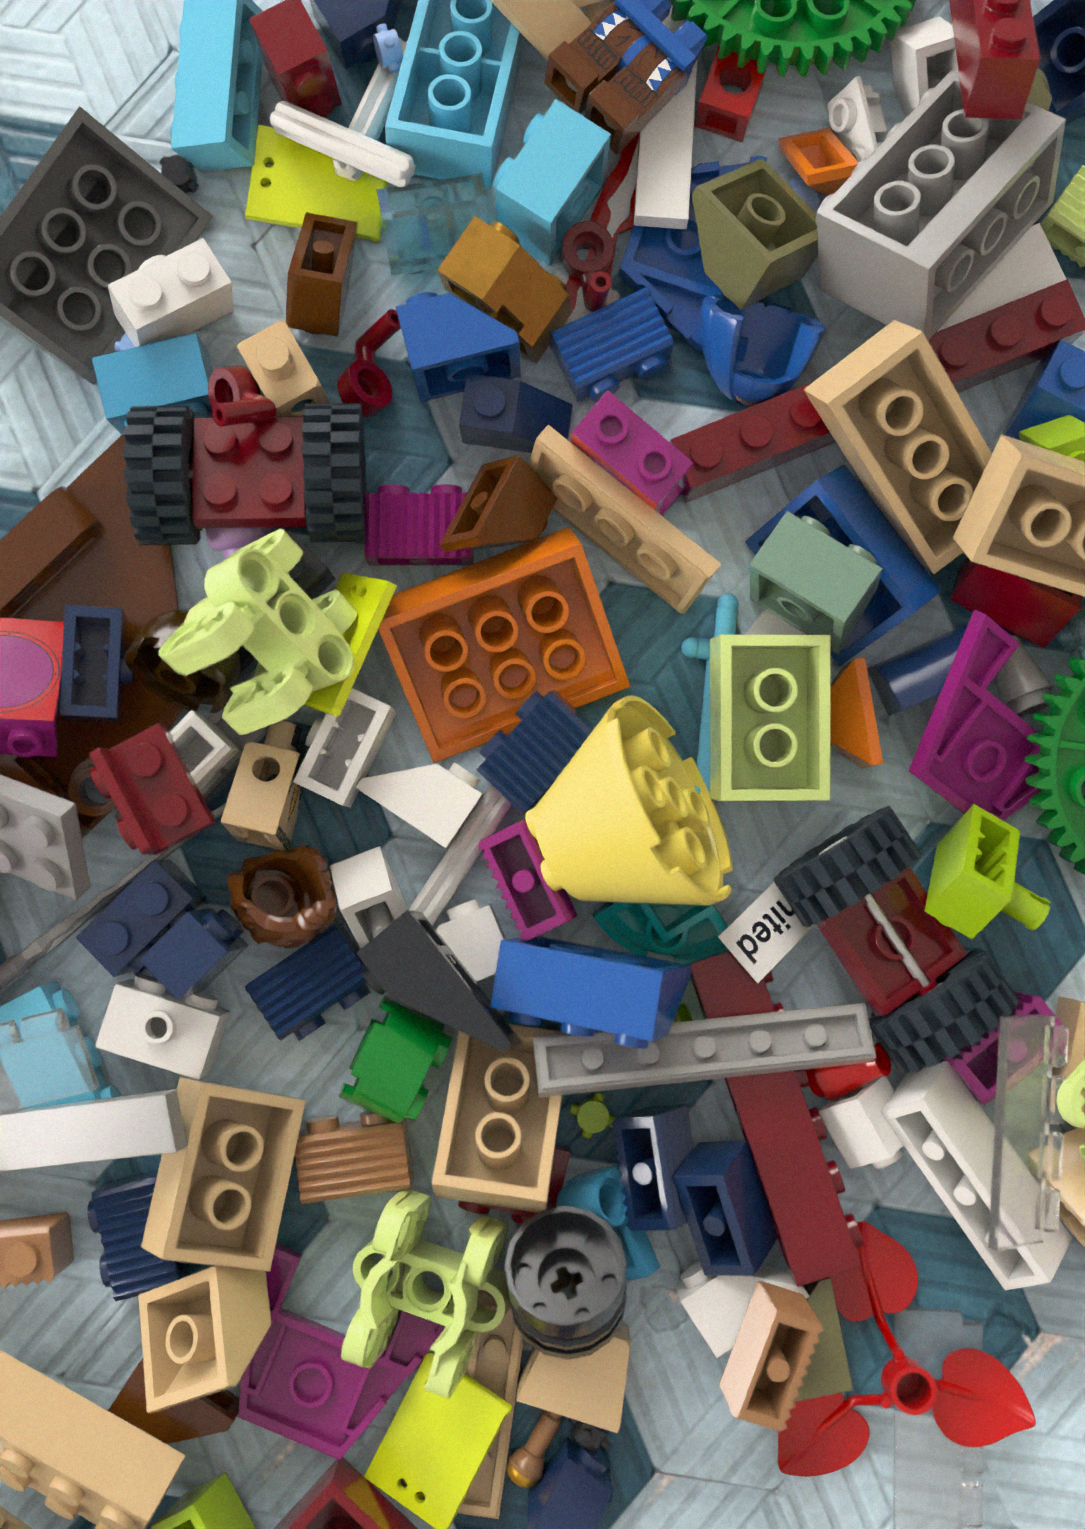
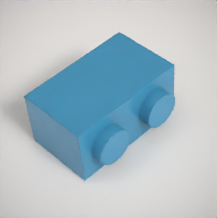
(155, 375)

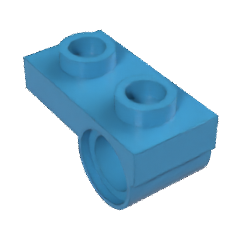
(601, 1194)

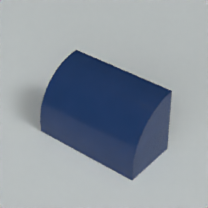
(916, 672)

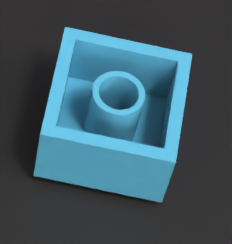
(552, 179)

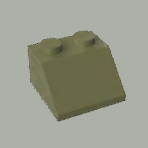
(753, 233)

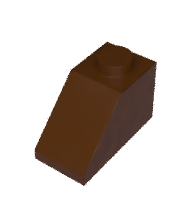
(320, 274)
(500, 508)
(178, 1423)

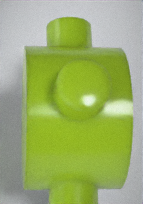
(592, 1115)

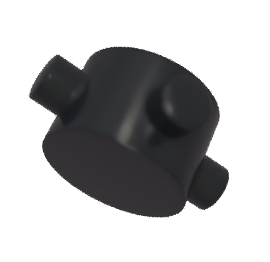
(180, 173)
(590, 1436)

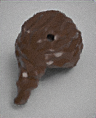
(284, 896)

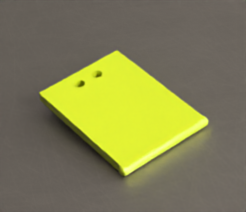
(306, 182)
(371, 601)
(437, 1446)

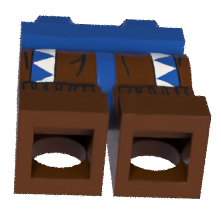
(625, 66)

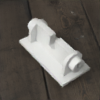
(857, 118)

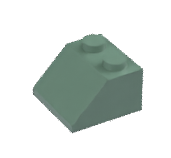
(813, 579)

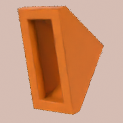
(819, 159)
(853, 716)

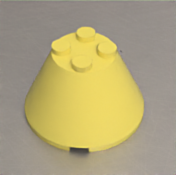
(630, 819)

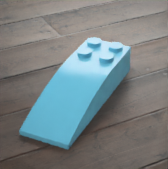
(455, 88)

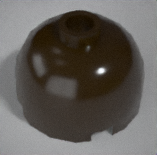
(206, 686)

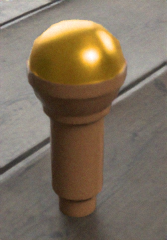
(527, 1463)

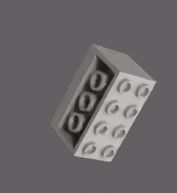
(936, 208)

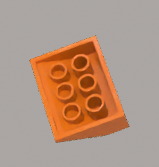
(497, 634)

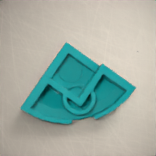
(665, 929)

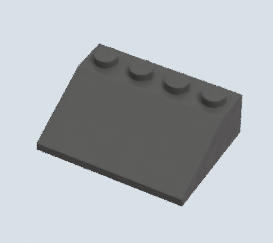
(76, 227)

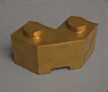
(507, 284)

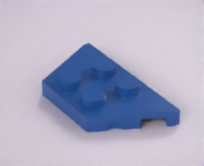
(672, 264)

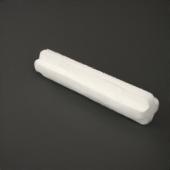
(371, 112)
(343, 144)
(461, 855)

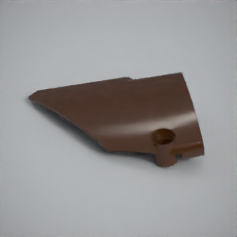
(85, 553)

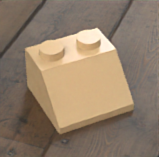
(201, 1333)

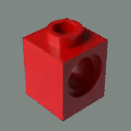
(729, 112)

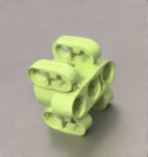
(263, 609)
(386, 1294)

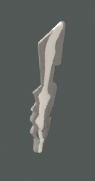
(19, 964)

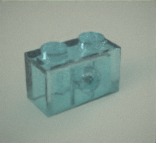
(428, 219)

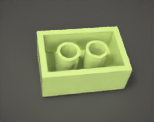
(770, 717)

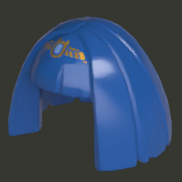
(756, 349)

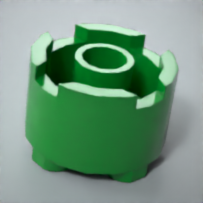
(395, 1062)

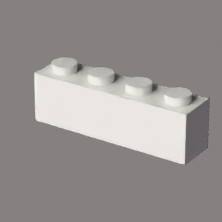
(954, 1150)

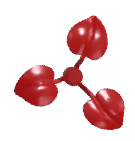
(971, 1404)

